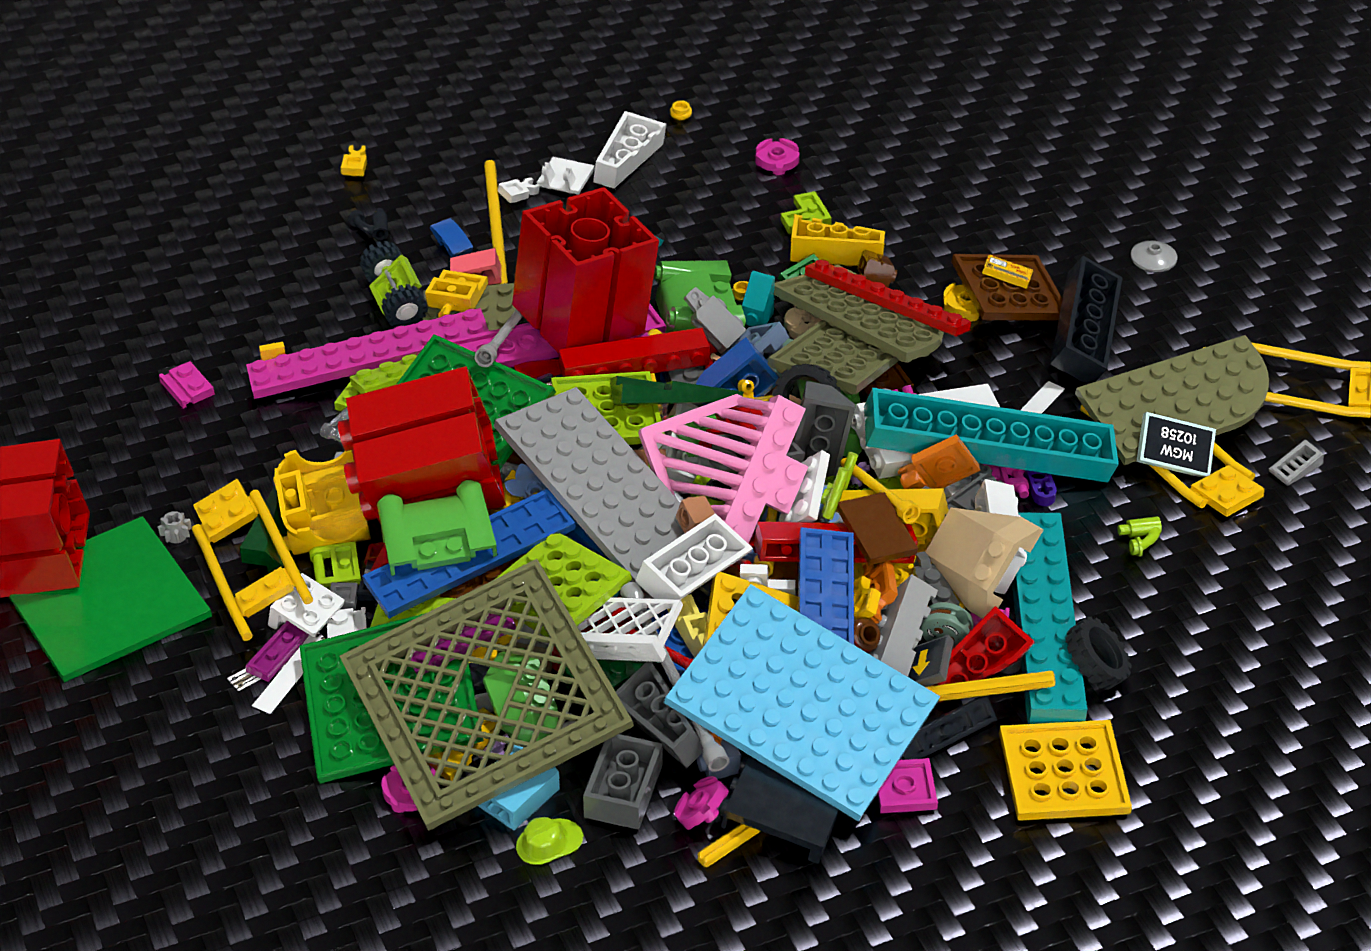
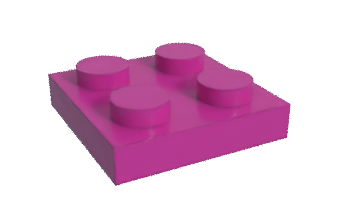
(908, 788)

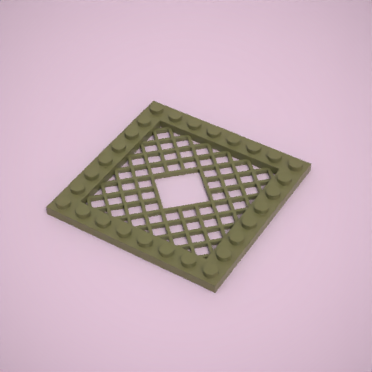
(485, 783)

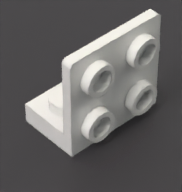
(307, 617)

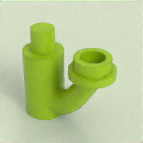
(1137, 528)

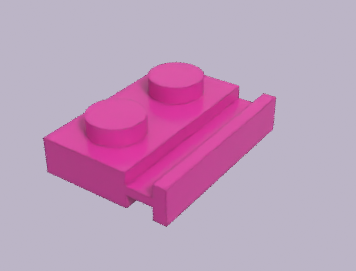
(186, 384)

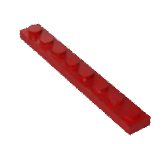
(891, 299)

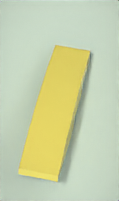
(691, 625)

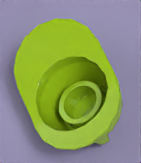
(548, 840)

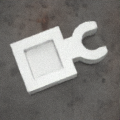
(515, 190)

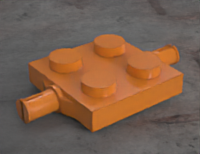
(882, 579)

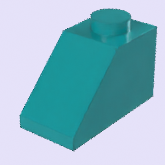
(759, 299)

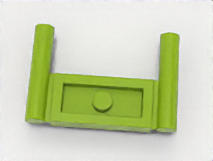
(834, 491)

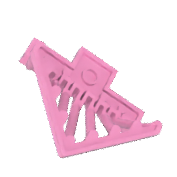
(763, 475)

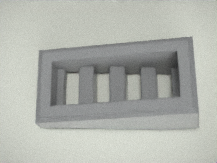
(1314, 457)

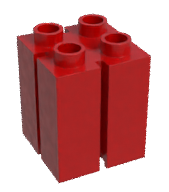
(584, 270)
(420, 442)
(40, 519)

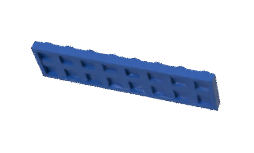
(515, 532)
(827, 579)

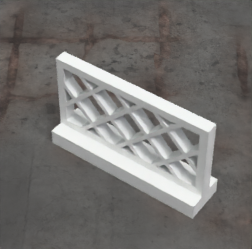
(631, 646)

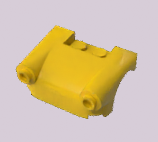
(318, 503)

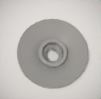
(1154, 256)

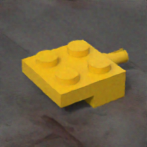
(455, 291)

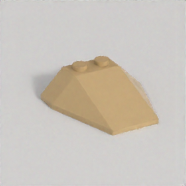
(975, 551)

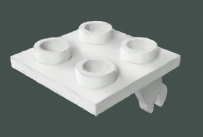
(565, 175)

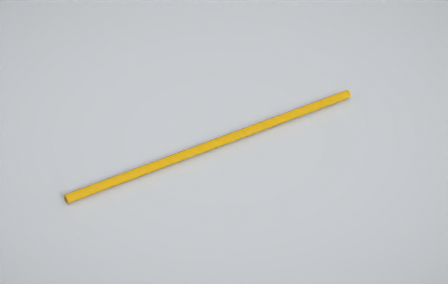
(494, 214)

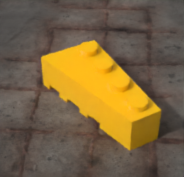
(833, 242)
(931, 503)

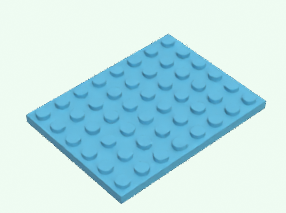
(803, 701)

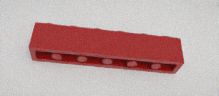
(638, 354)
(781, 541)

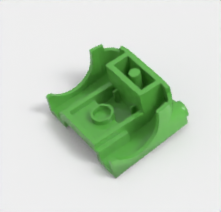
(679, 278)
(436, 529)

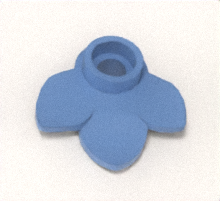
(524, 483)

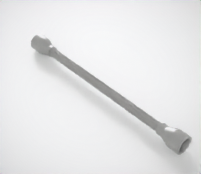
(488, 353)
(712, 751)

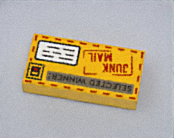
(1007, 271)

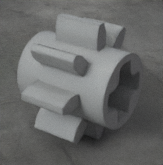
(174, 527)

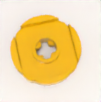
(955, 302)

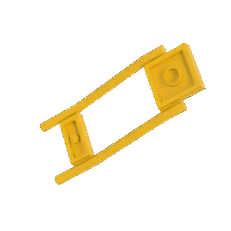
(1359, 390)
(1223, 490)
(220, 516)

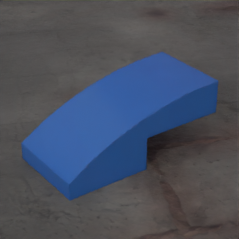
(452, 237)

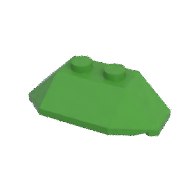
(498, 685)

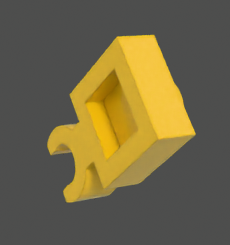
(354, 162)

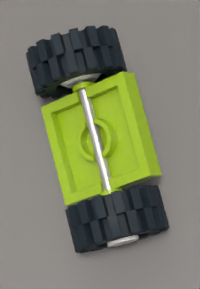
(394, 284)

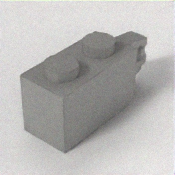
(717, 322)

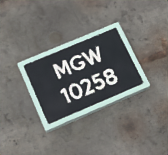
(1176, 445)

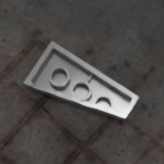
(902, 623)

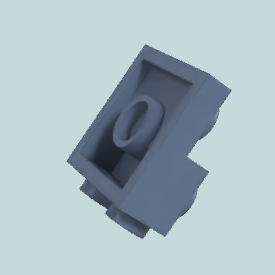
(764, 337)

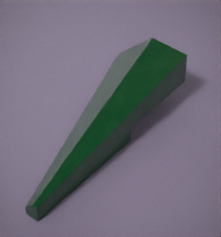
(643, 392)
(258, 545)

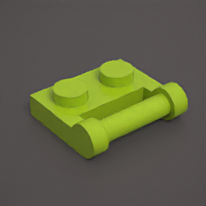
(343, 560)

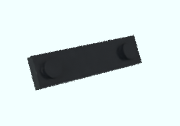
(950, 728)

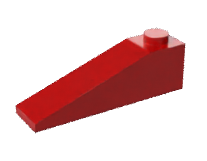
(987, 649)

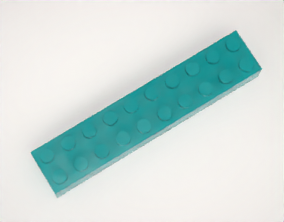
(992, 434)
(1046, 614)

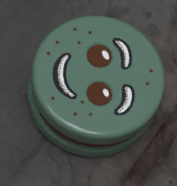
(947, 620)

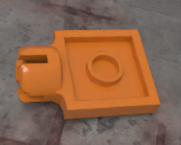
(939, 465)

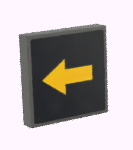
(931, 661)

